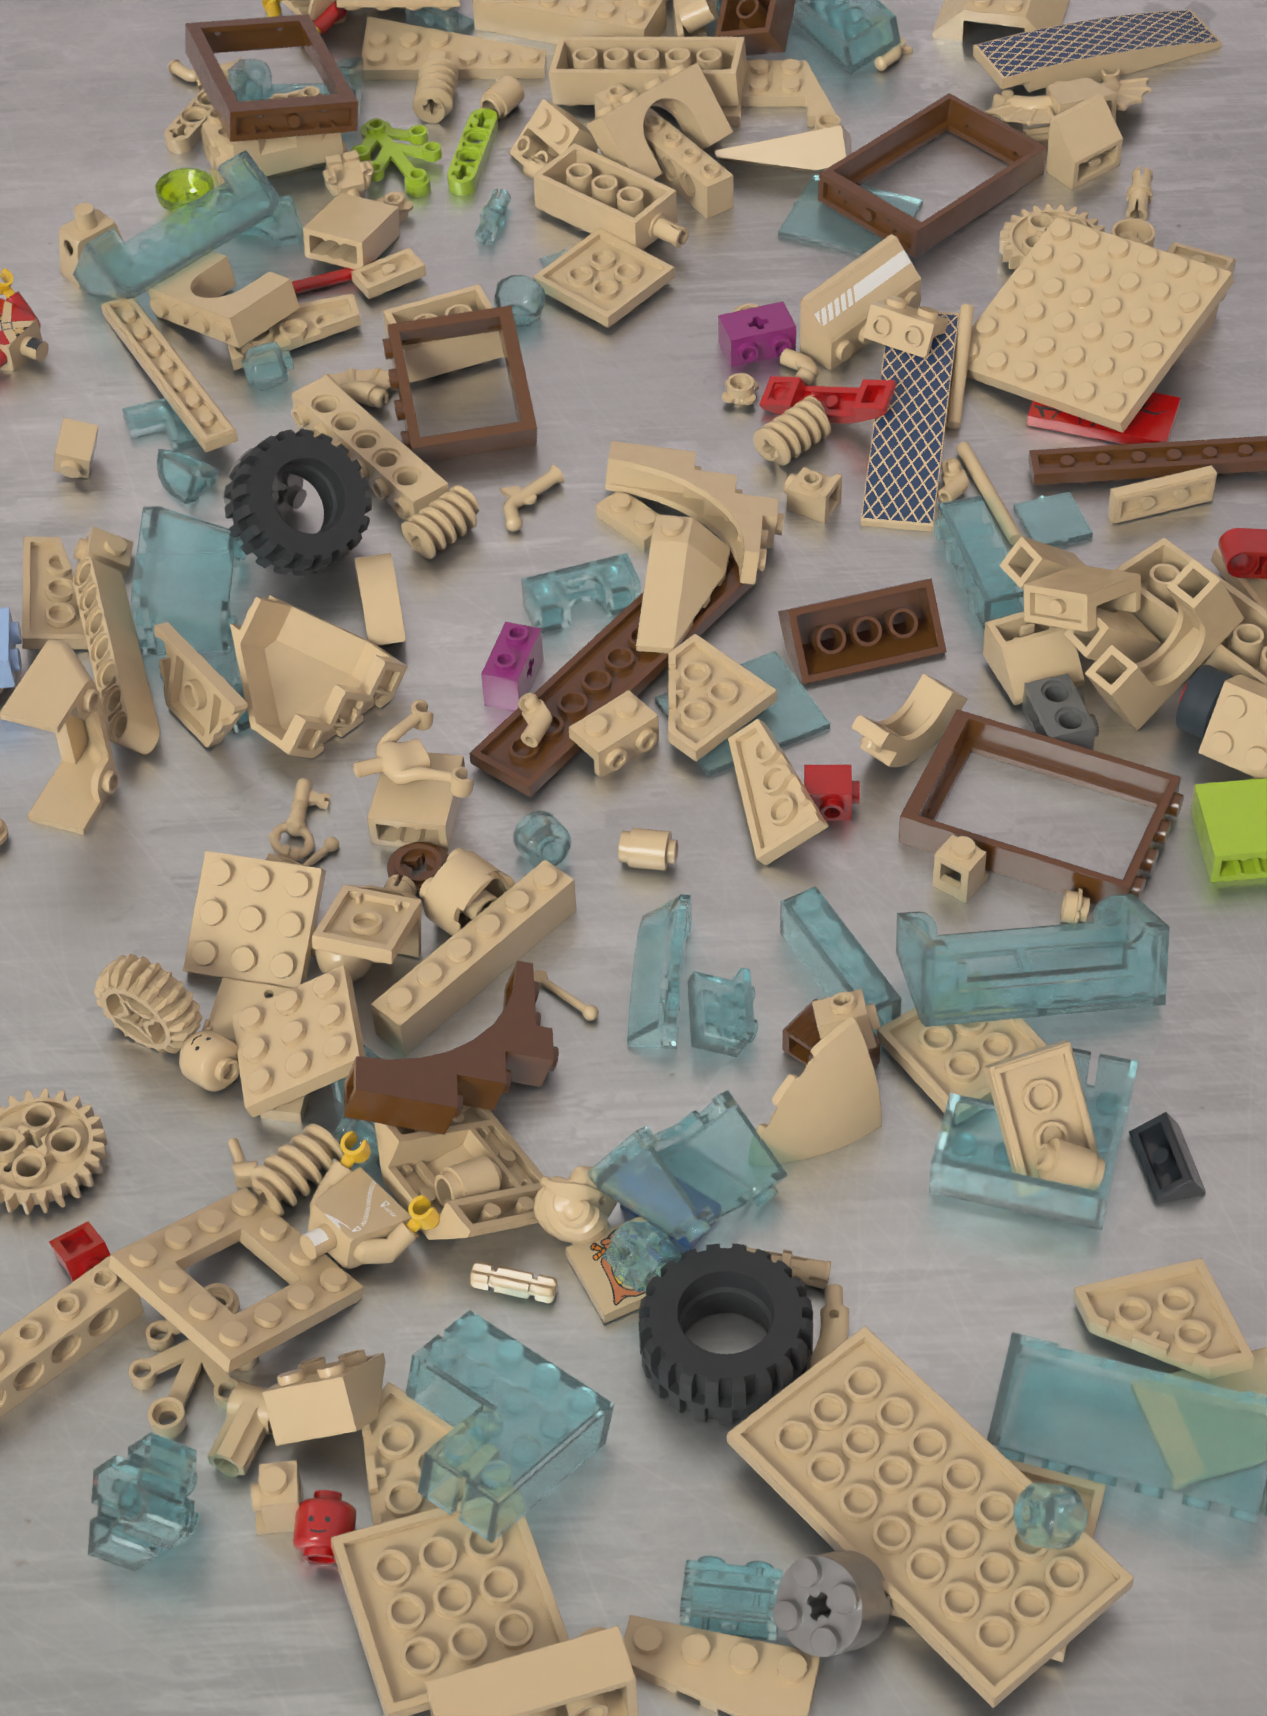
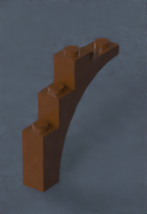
(434, 1088)

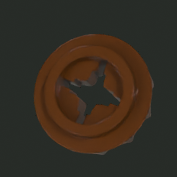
(413, 856)

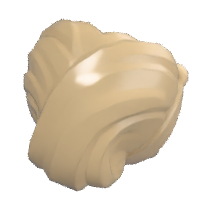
(573, 1207)

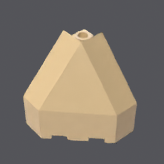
(308, 676)

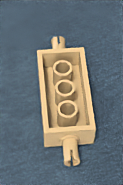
(606, 195)

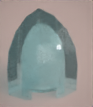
(184, 475)

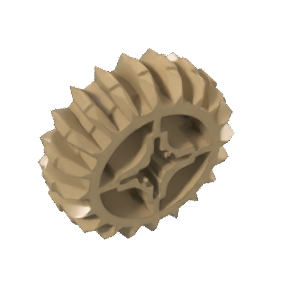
(147, 1003)

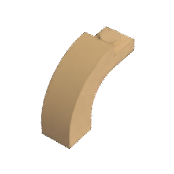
(914, 726)

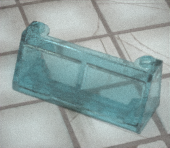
(1036, 970)

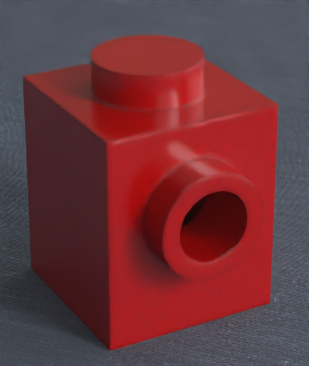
(832, 790)

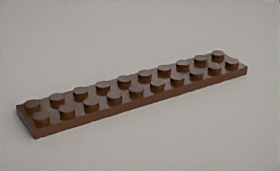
(583, 685)

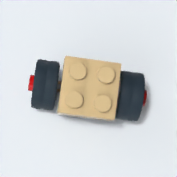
(1228, 717)

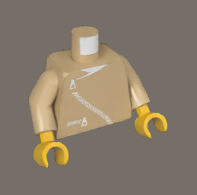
(358, 1218)

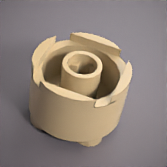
(462, 890)

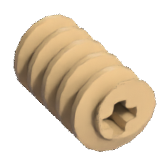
(435, 89)
(793, 432)
(441, 521)
(294, 1166)

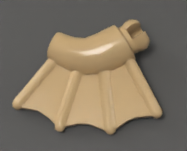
(364, 386)

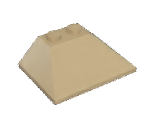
(1026, 14)
(415, 1157)

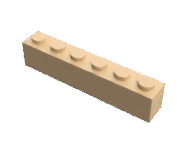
(474, 957)

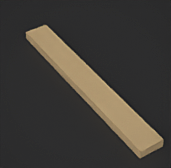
(169, 374)

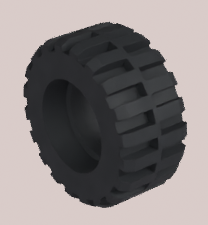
(332, 477)
(724, 1283)

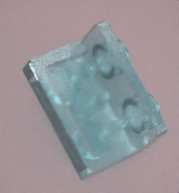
(721, 1012)

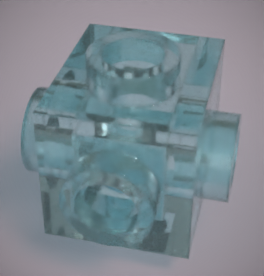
(639, 1253)

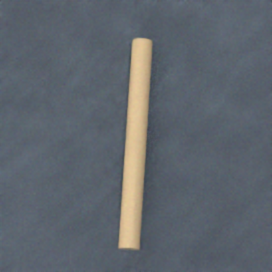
(960, 366)
(989, 492)

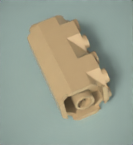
(276, 155)

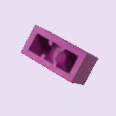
(756, 333)
(512, 666)

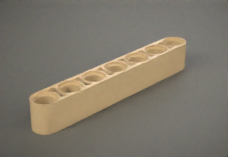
(115, 656)

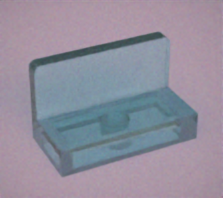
(439, 19)

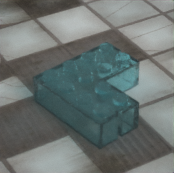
(979, 1164)
(513, 1419)

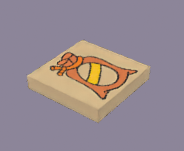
(606, 1292)

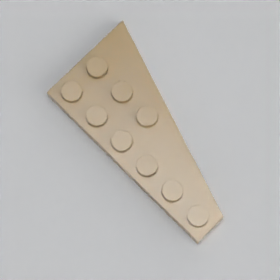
(399, 50)

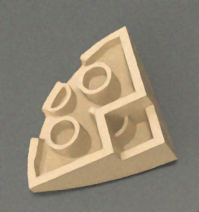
(829, 1102)

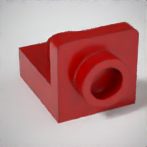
(79, 1250)

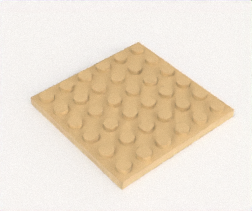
(1092, 322)

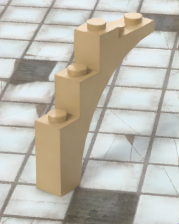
(711, 498)

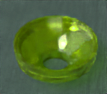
(182, 186)

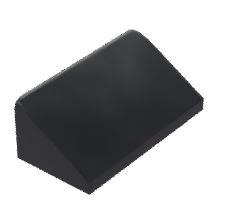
(1166, 1160)

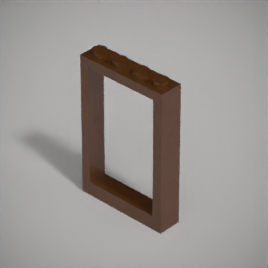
(270, 117)
(841, 182)
(1053, 758)

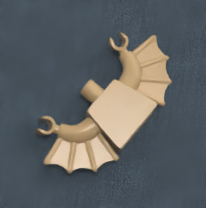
(1066, 94)

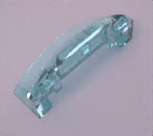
(659, 974)

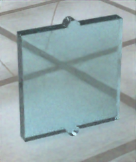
(1053, 520)

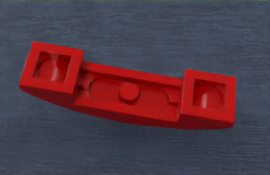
(840, 403)

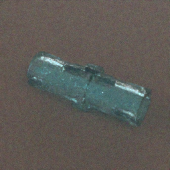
(492, 216)

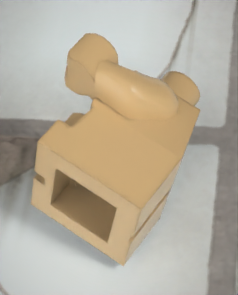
(348, 174)

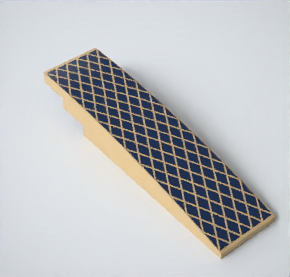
(1089, 46)
(911, 436)

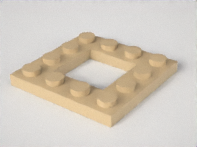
(157, 1273)

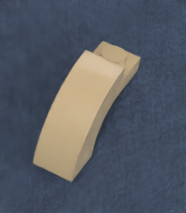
(380, 599)

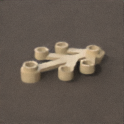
(192, 1361)

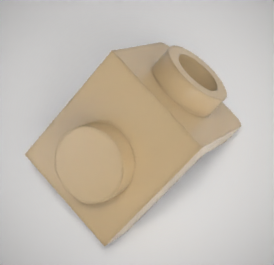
(105, 548)

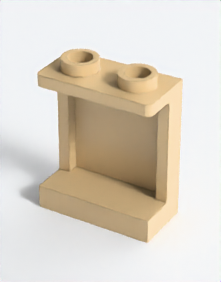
(1071, 596)

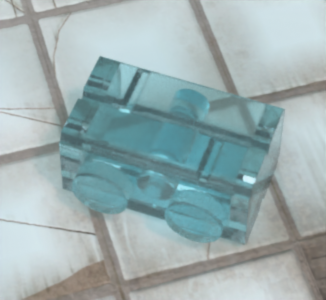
(730, 1597)

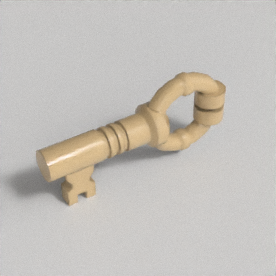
(295, 824)

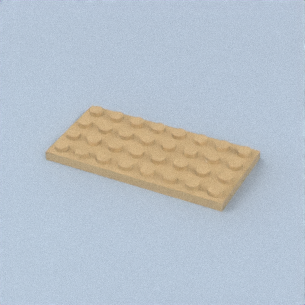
(932, 1504)

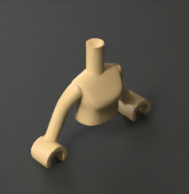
(409, 760)

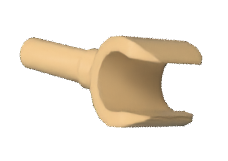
(241, 1168)

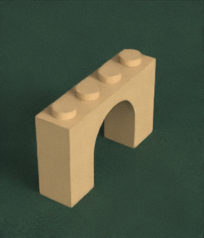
(683, 94)
(194, 301)
(1034, 560)
(1202, 624)

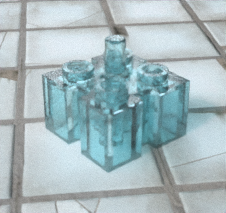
(143, 1502)

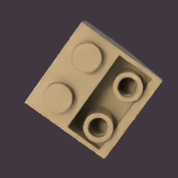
(550, 134)
(1083, 143)
(1028, 653)
(325, 1397)

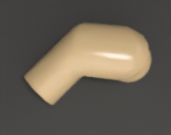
(802, 363)
(953, 479)
(537, 718)

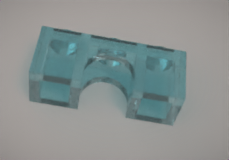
(605, 581)

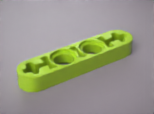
(472, 151)

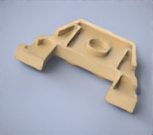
(780, 85)

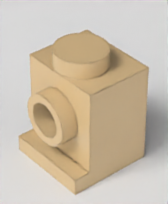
(813, 494)
(962, 856)
(276, 1497)

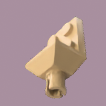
(372, 922)

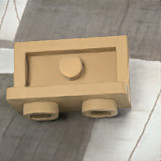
(903, 326)
(616, 732)

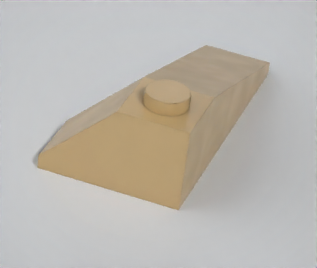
(799, 152)
(680, 576)

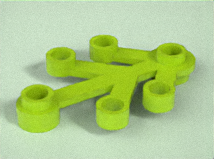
(380, 134)

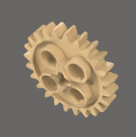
(1024, 231)
(52, 1142)

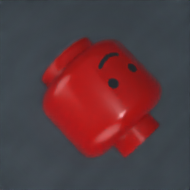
(320, 1520)

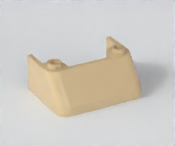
(65, 700)

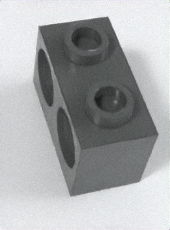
(1059, 711)

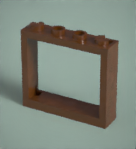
(467, 441)

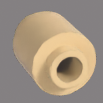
(503, 96)
(648, 849)
(1069, 1164)
(467, 1179)

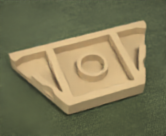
(197, 690)

